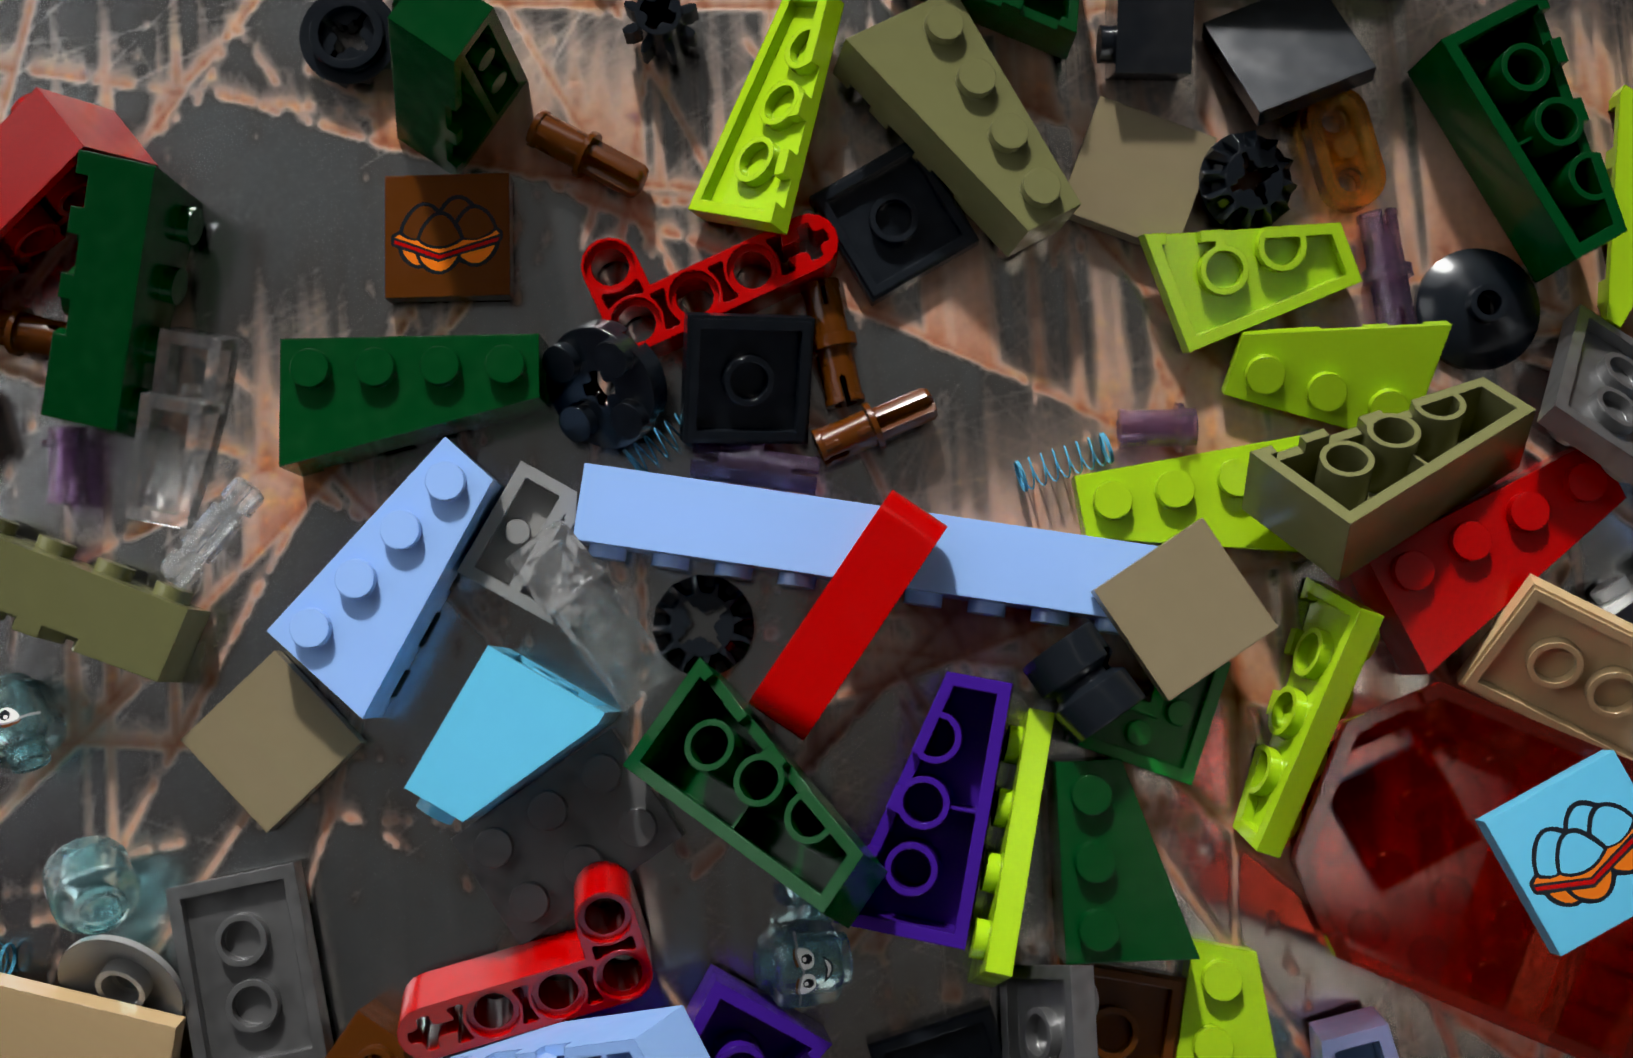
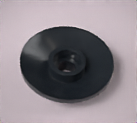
(1477, 339)

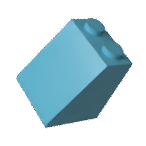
(503, 735)

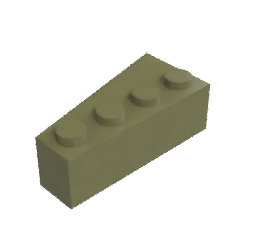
(961, 117)
(1389, 476)
(97, 607)

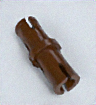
(833, 343)

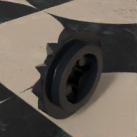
(323, 48)
(1224, 167)
(707, 594)

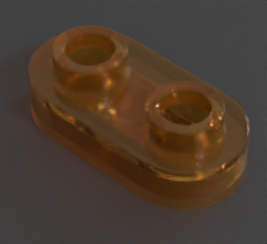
(1347, 152)

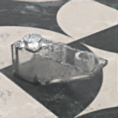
(589, 613)

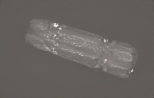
(211, 533)

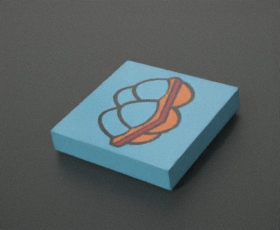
(1569, 850)

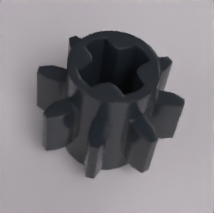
(667, 38)

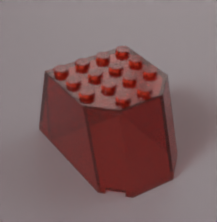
(1416, 889)

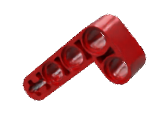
(714, 275)
(847, 614)
(438, 1025)

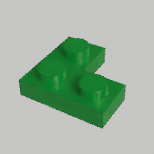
(1162, 733)

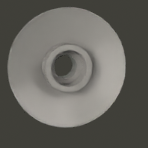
(123, 972)

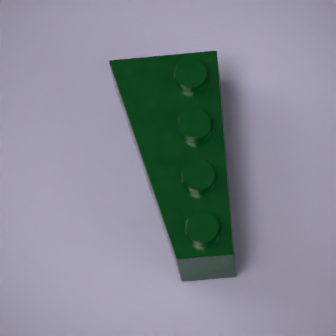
(1522, 135)
(119, 292)
(390, 392)
(745, 787)

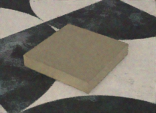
(1136, 172)
(1184, 609)
(273, 741)

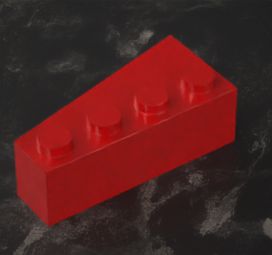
(40, 164)
(1477, 556)

